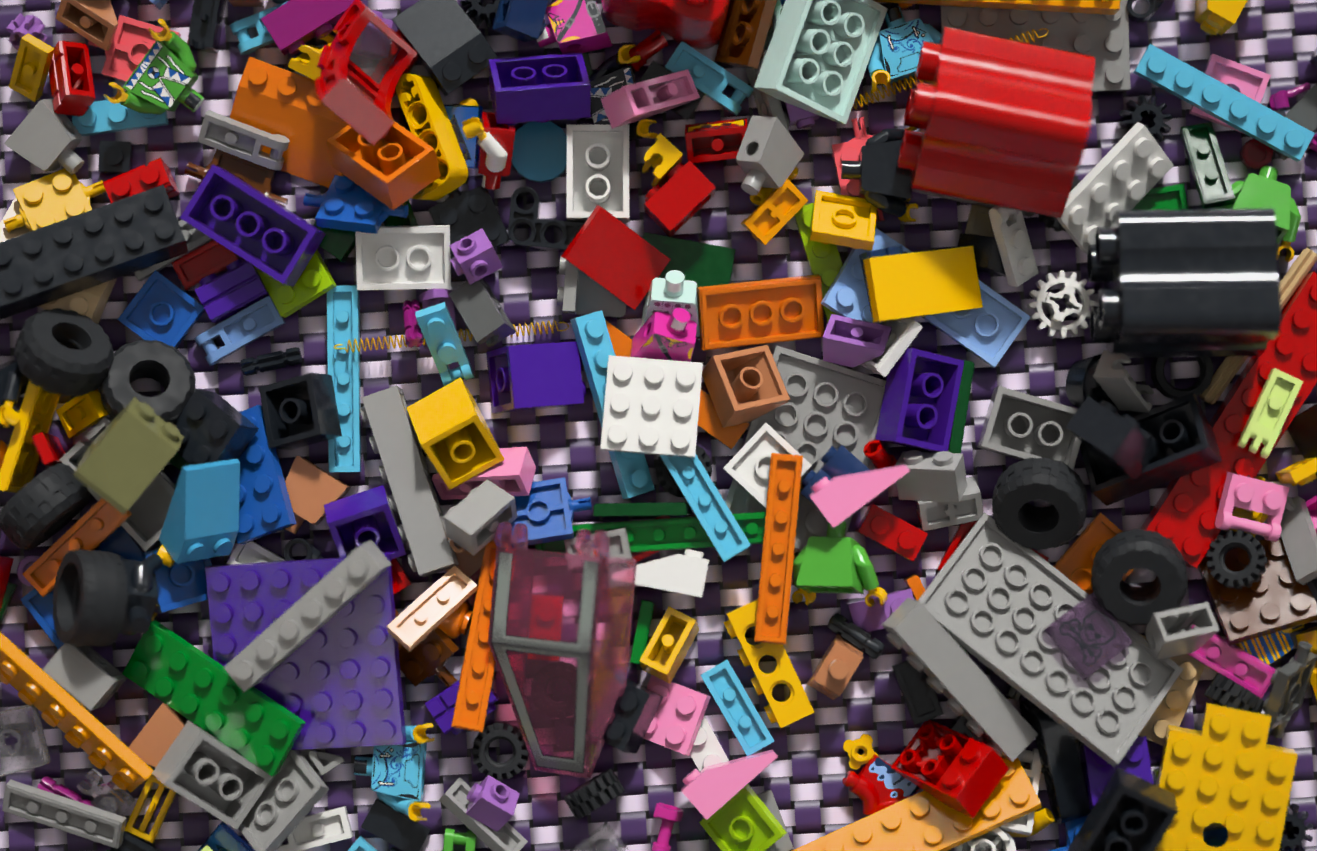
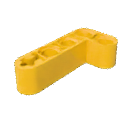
(431, 123)

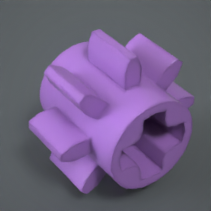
(23, 25)

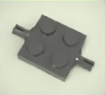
(1289, 688)

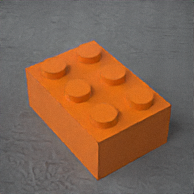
(388, 170)

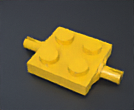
(52, 200)

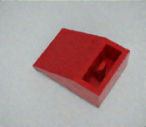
(951, 767)

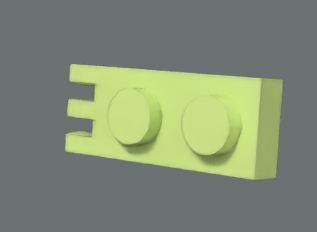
(1270, 411)

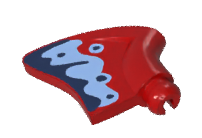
(879, 785)

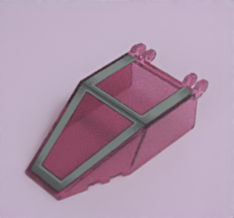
(561, 643)

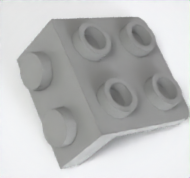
(584, 295)

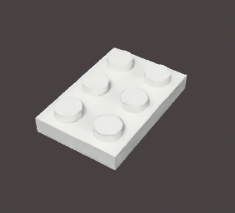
(404, 258)

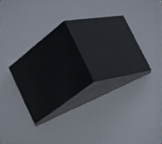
(985, 251)

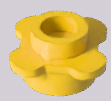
(852, 748)

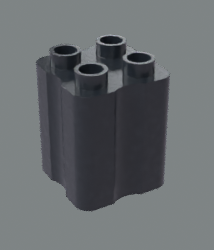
(1186, 283)

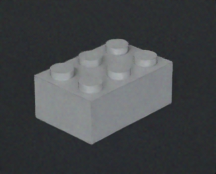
(1028, 428)
(211, 775)

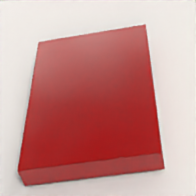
(615, 257)

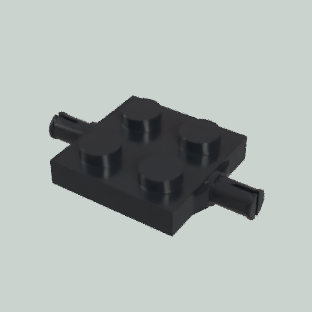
(468, 213)

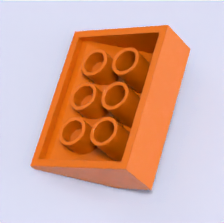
(289, 106)

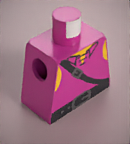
(575, 27)
(666, 337)

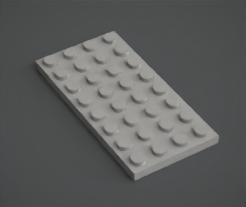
(997, 606)

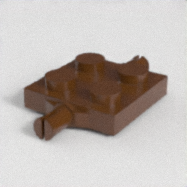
(249, 172)
(428, 658)

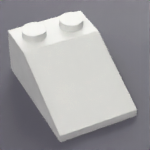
(597, 171)
(675, 573)

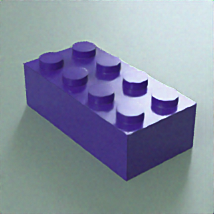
(252, 225)

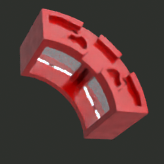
(363, 71)

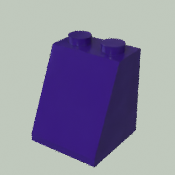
(535, 377)

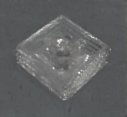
(31, 748)

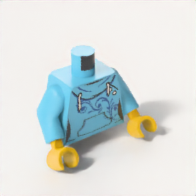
(898, 48)
(399, 772)

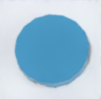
(540, 151)

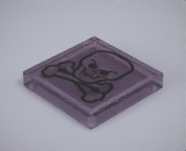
(1088, 636)

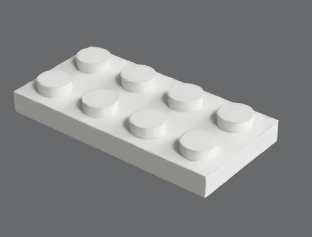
(1114, 185)

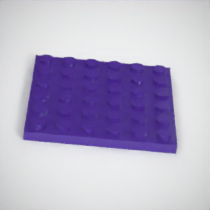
(337, 680)

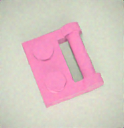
(1253, 496)

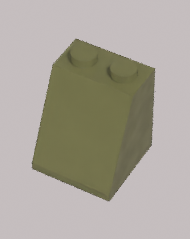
(128, 455)

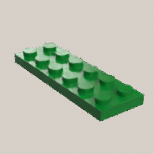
(212, 699)

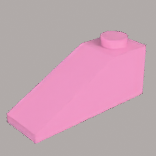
(649, 98)
(512, 475)
(849, 492)
(720, 782)

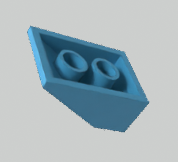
(203, 512)

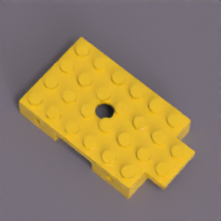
(1226, 779)

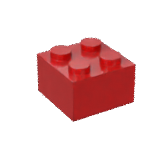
(678, 198)

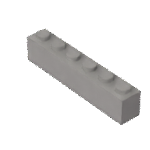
(409, 481)
(307, 615)
(959, 679)

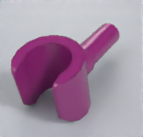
(1280, 100)

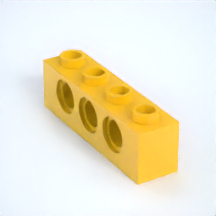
(797, 703)

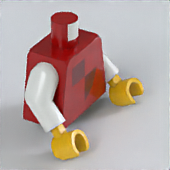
(495, 144)

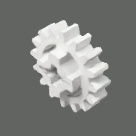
(1067, 292)

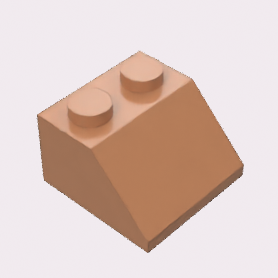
(744, 385)

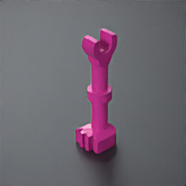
(669, 815)

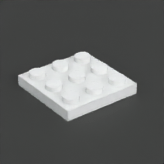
(651, 406)

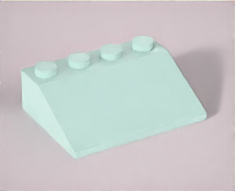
(821, 54)

